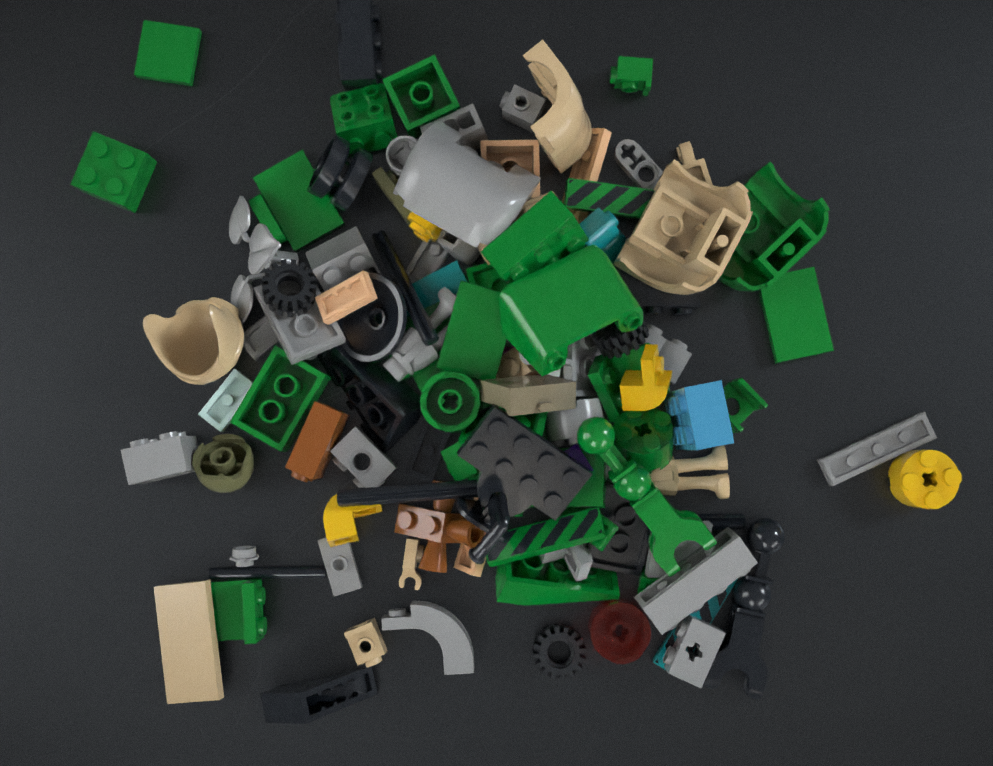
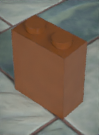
(316, 440)

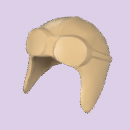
(199, 340)

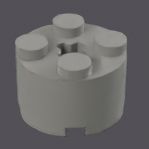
(564, 424)

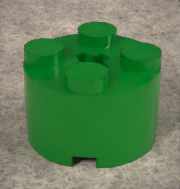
(433, 401)
(645, 437)

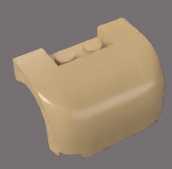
(566, 126)
(685, 233)

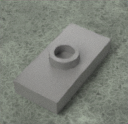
(340, 567)

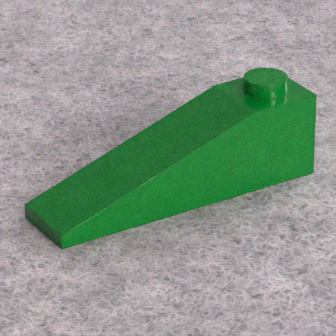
(552, 583)

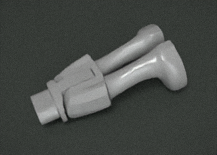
(411, 352)

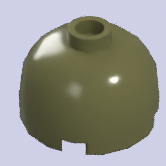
(224, 463)

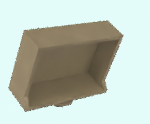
(529, 394)

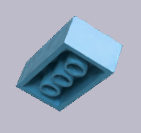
(699, 416)

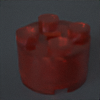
(634, 638)

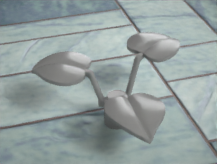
(262, 254)

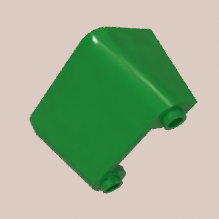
(564, 305)

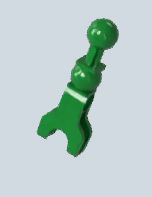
(634, 484)

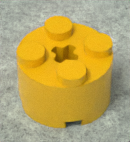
(940, 478)

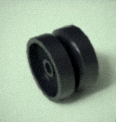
(343, 173)

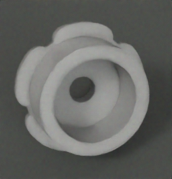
(244, 555)

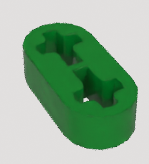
(266, 217)

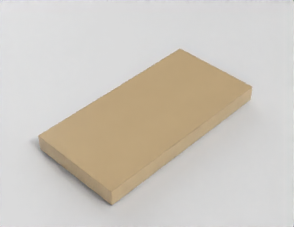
(188, 642)

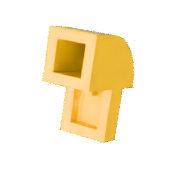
(645, 387)
(340, 521)

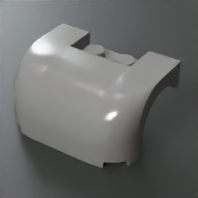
(461, 189)

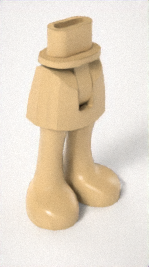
(669, 482)

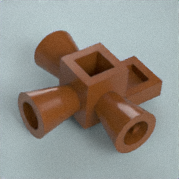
(438, 527)

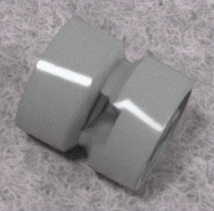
(398, 153)

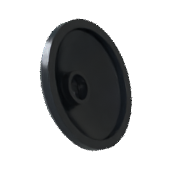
(366, 333)

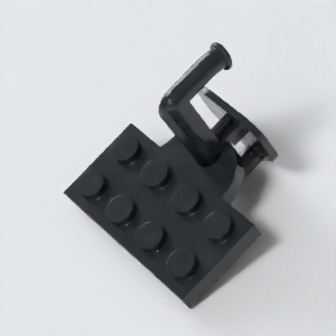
(517, 465)

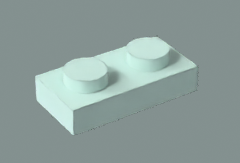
(226, 400)

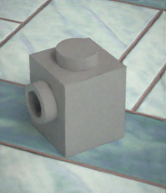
(522, 107)

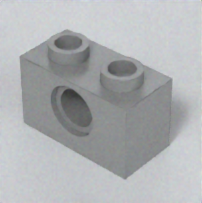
(352, 445)

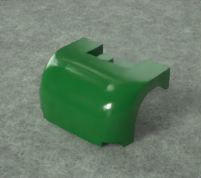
(777, 234)

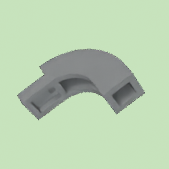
(443, 626)

